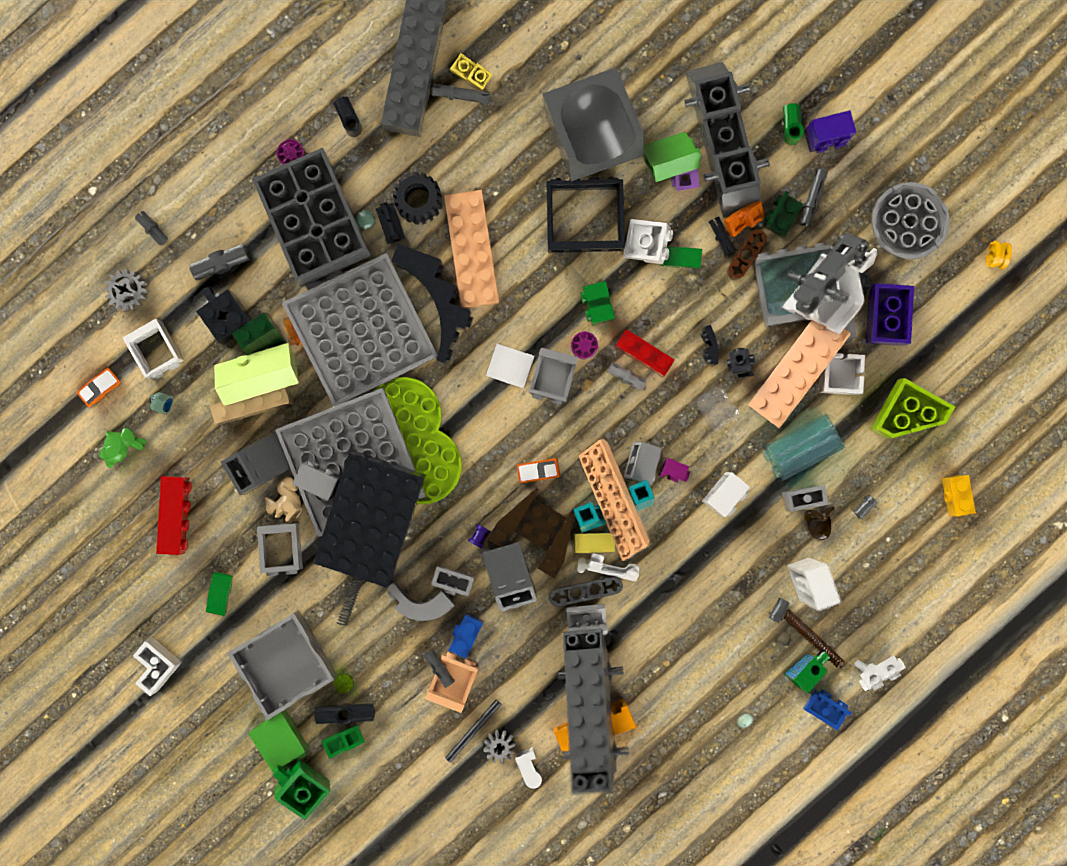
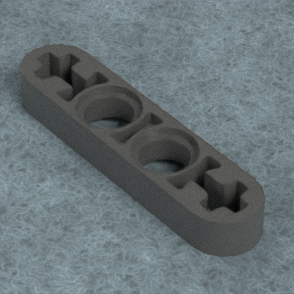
(585, 588)

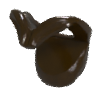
(821, 526)

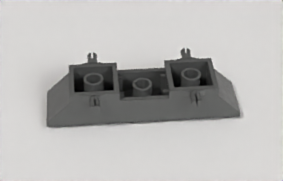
(724, 136)
(589, 712)

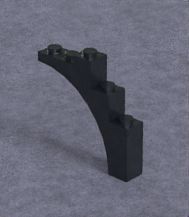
(426, 270)

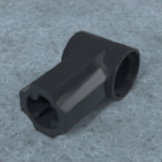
(347, 116)

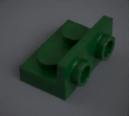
(783, 214)

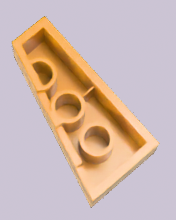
(621, 722)

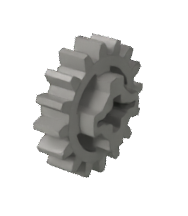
(122, 298)

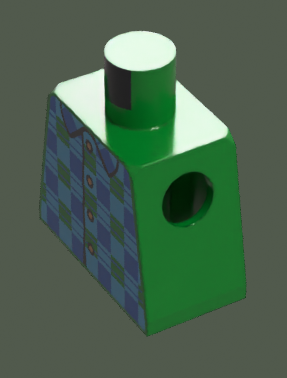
(803, 676)

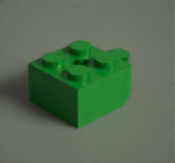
(300, 788)

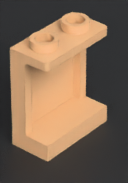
(456, 694)

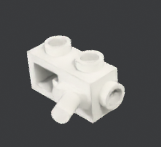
(875, 675)

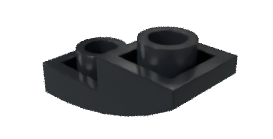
(711, 353)

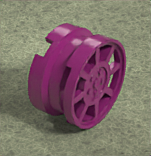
(290, 151)
(584, 345)

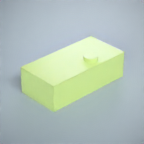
(256, 374)

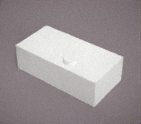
(813, 583)

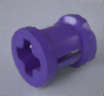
(479, 536)

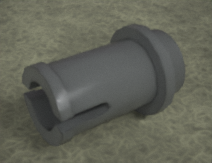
(865, 506)
(778, 610)

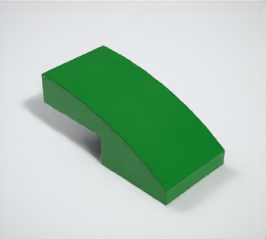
(683, 257)
(219, 593)
(342, 741)

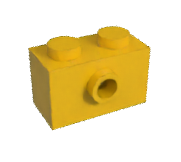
(958, 495)

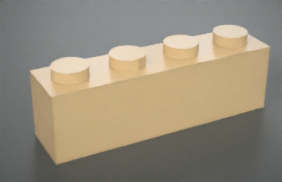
(251, 406)

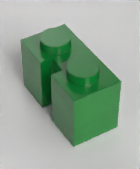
(598, 303)

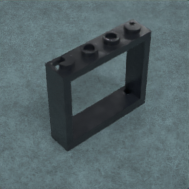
(592, 183)

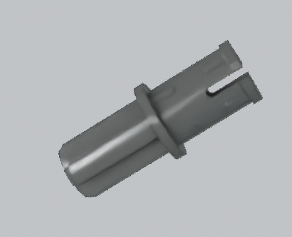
(151, 228)

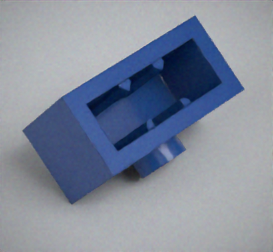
(465, 635)

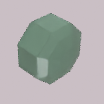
(365, 220)

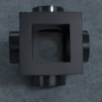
(741, 363)

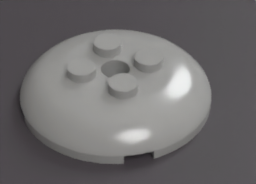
(926, 213)

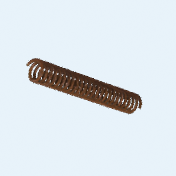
(812, 639)

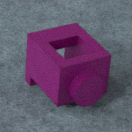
(674, 470)

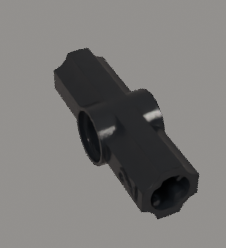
(332, 713)

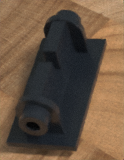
(390, 223)

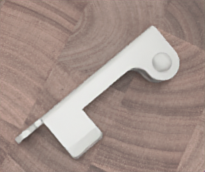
(596, 564)

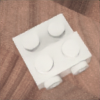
(648, 241)

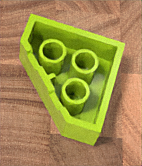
(910, 410)

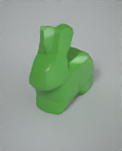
(117, 445)

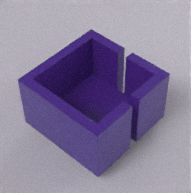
(830, 131)

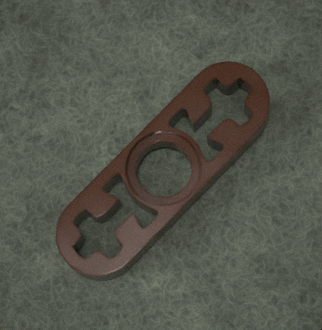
(758, 246)

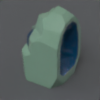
(161, 402)

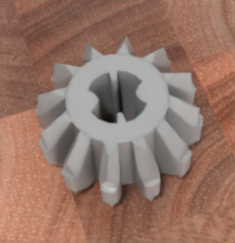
(492, 744)

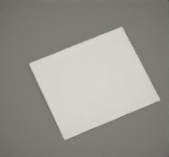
(510, 365)

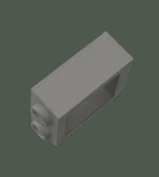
(294, 528)

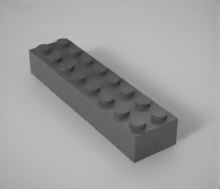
(414, 66)

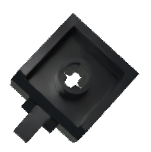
(214, 310)

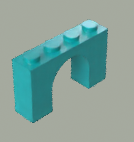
(591, 516)

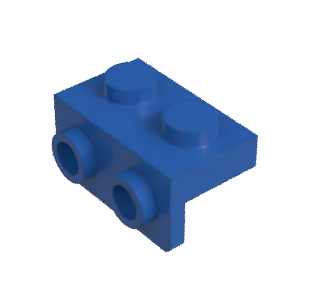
(826, 709)

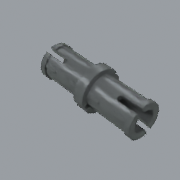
(439, 668)

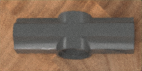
(219, 262)

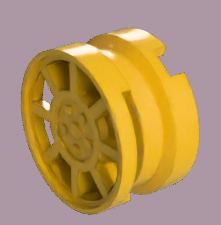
(999, 255)

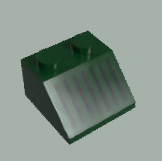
(258, 335)

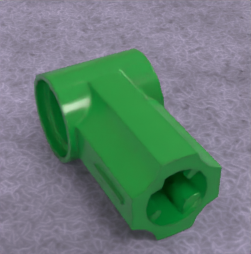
(792, 122)

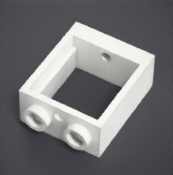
(143, 333)

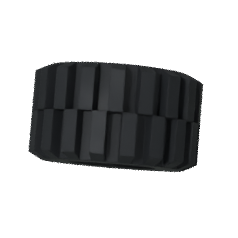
(413, 183)

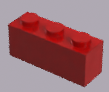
(644, 353)

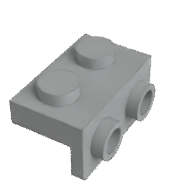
(587, 618)

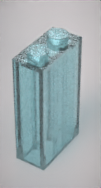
(802, 447)

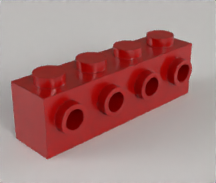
(173, 515)

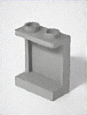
(553, 376)

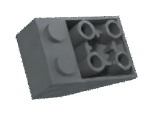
(256, 464)
(510, 577)

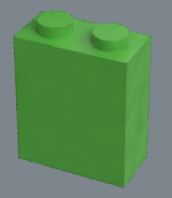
(671, 156)
(279, 741)

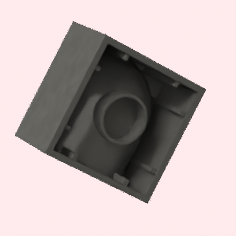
(594, 124)

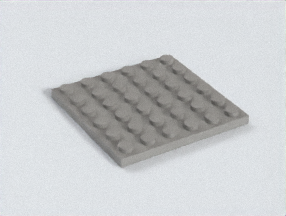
(360, 330)
(328, 436)

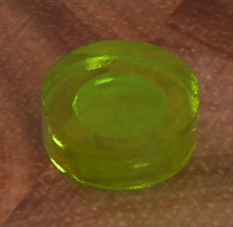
(343, 683)

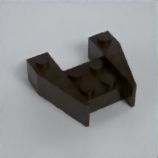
(540, 526)

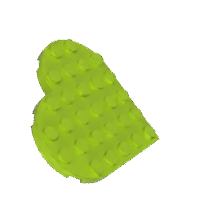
(430, 449)

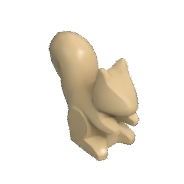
(289, 502)

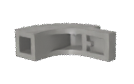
(420, 610)

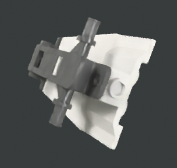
(832, 288)

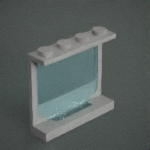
(774, 285)

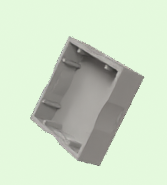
(282, 665)

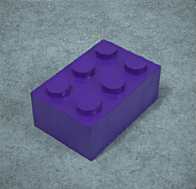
(890, 314)

